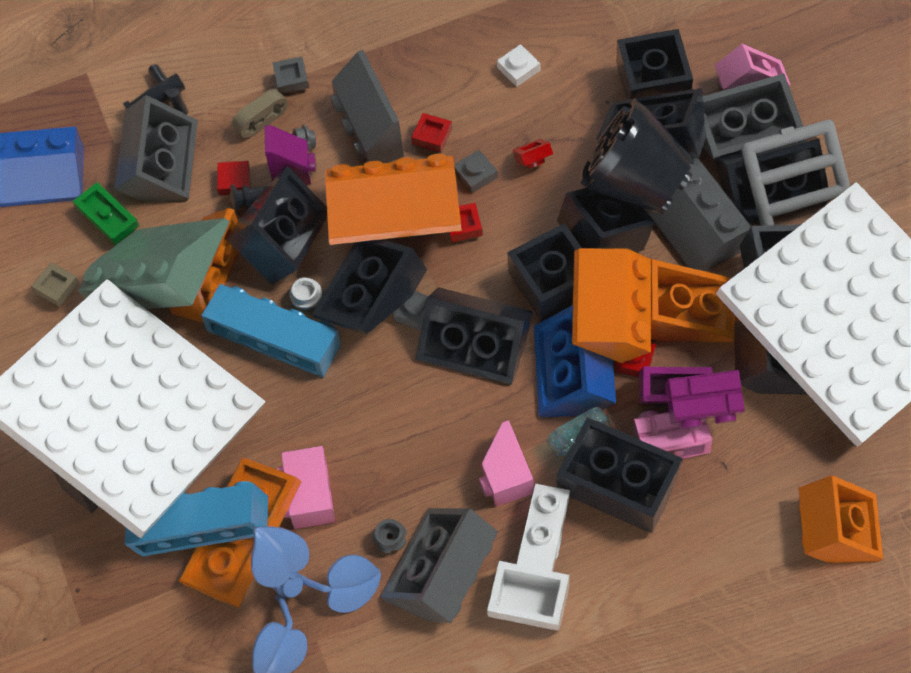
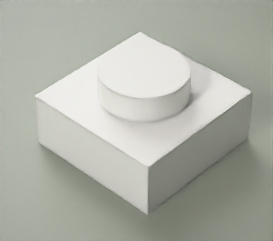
(518, 65)

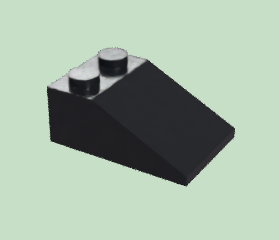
(279, 227)
(370, 285)

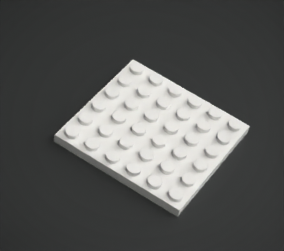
(836, 311)
(123, 407)

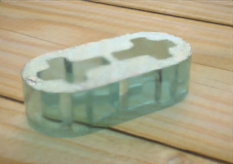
(564, 436)

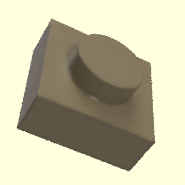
(55, 284)

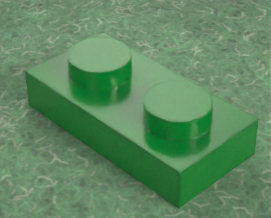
(106, 213)

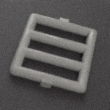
(787, 136)

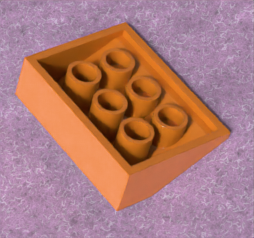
(392, 199)

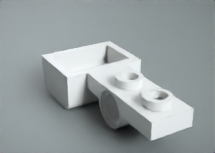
(530, 589)

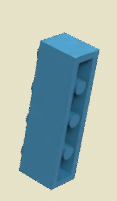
(272, 330)
(205, 519)

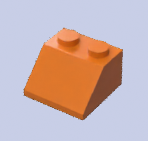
(840, 521)

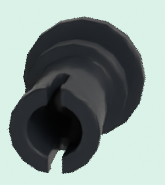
(244, 197)

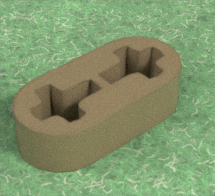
(259, 113)

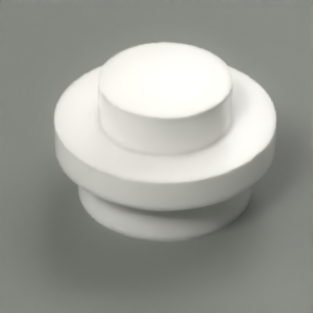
(305, 293)

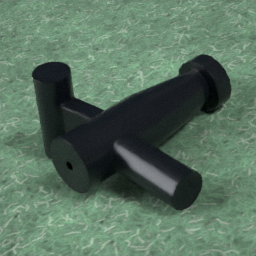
(165, 89)

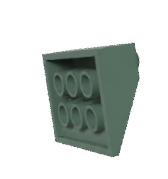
(159, 263)

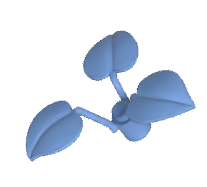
(275, 564)

